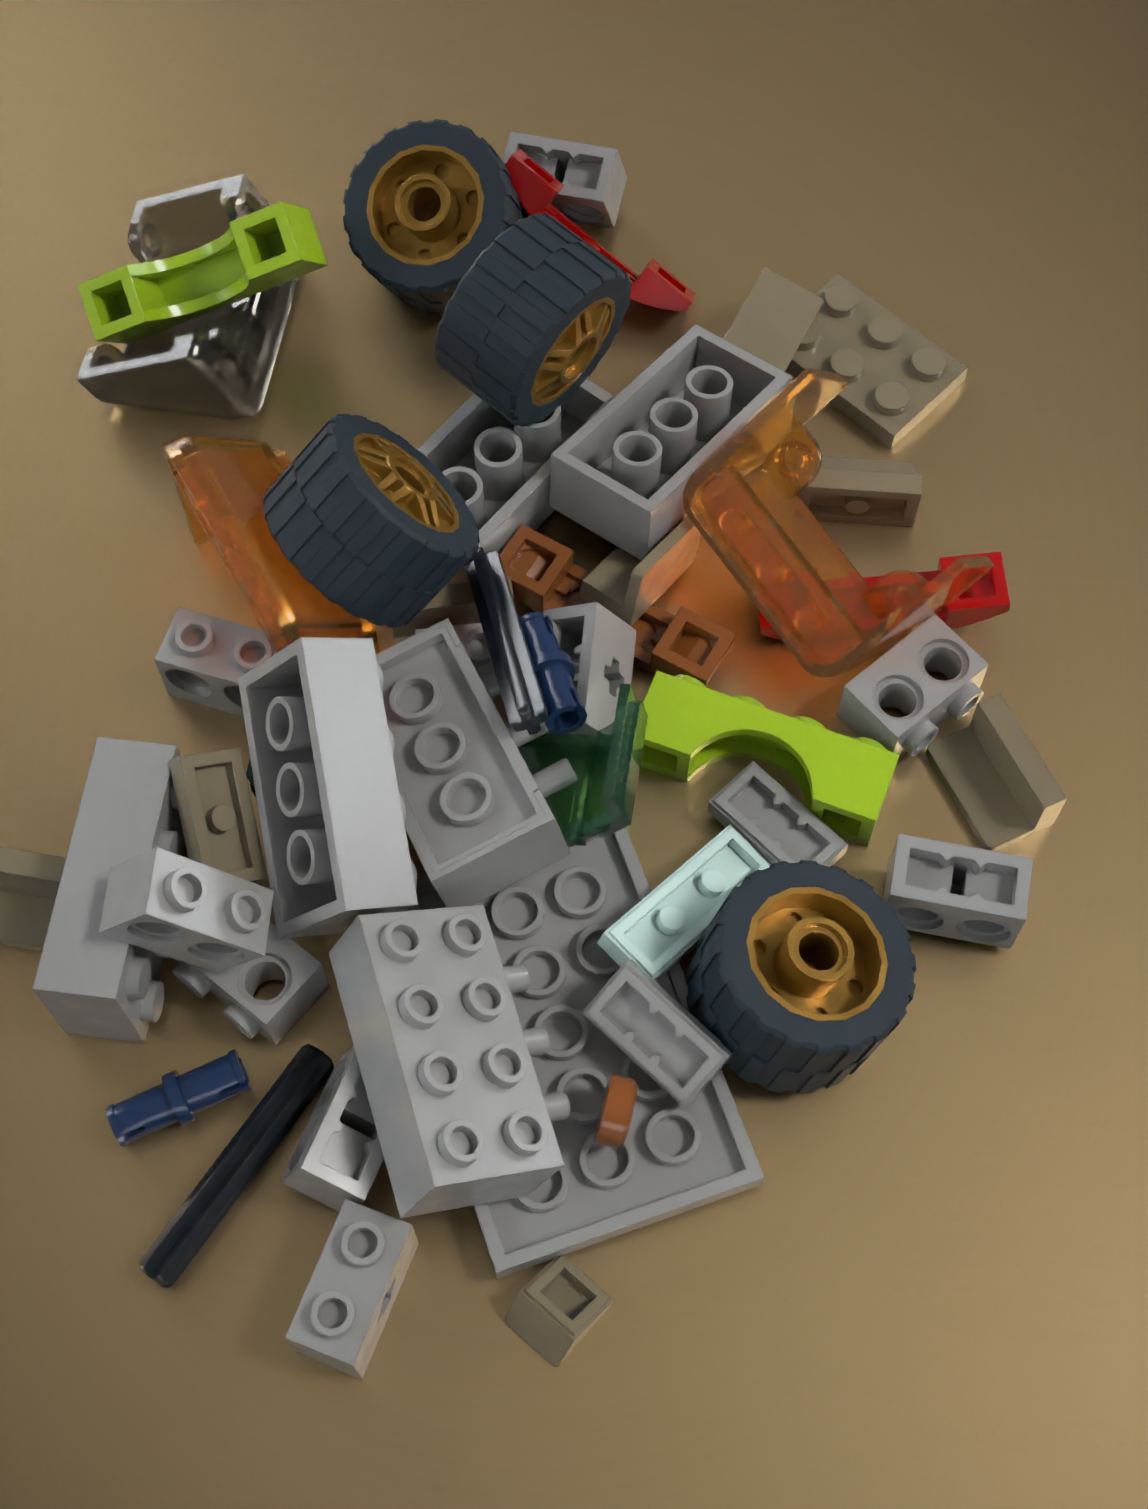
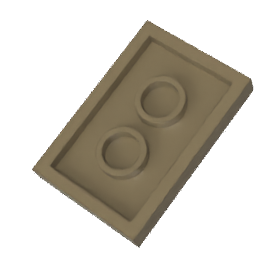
(889, 365)

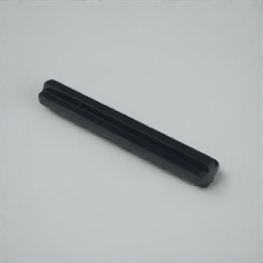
(506, 642)
(236, 1166)

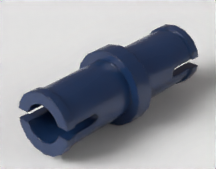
(554, 675)
(178, 1098)

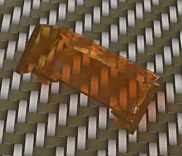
(222, 500)
(786, 559)

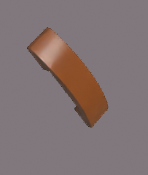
(675, 645)

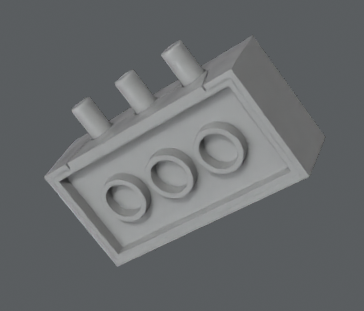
(459, 769)
(447, 1058)

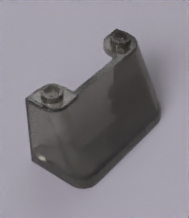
(212, 362)

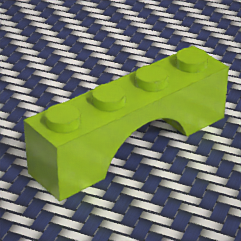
(246, 260)
(836, 775)

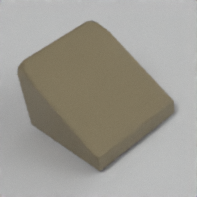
(557, 1309)

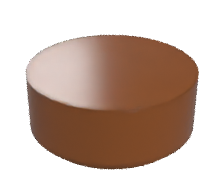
(616, 1111)

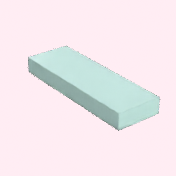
(682, 906)

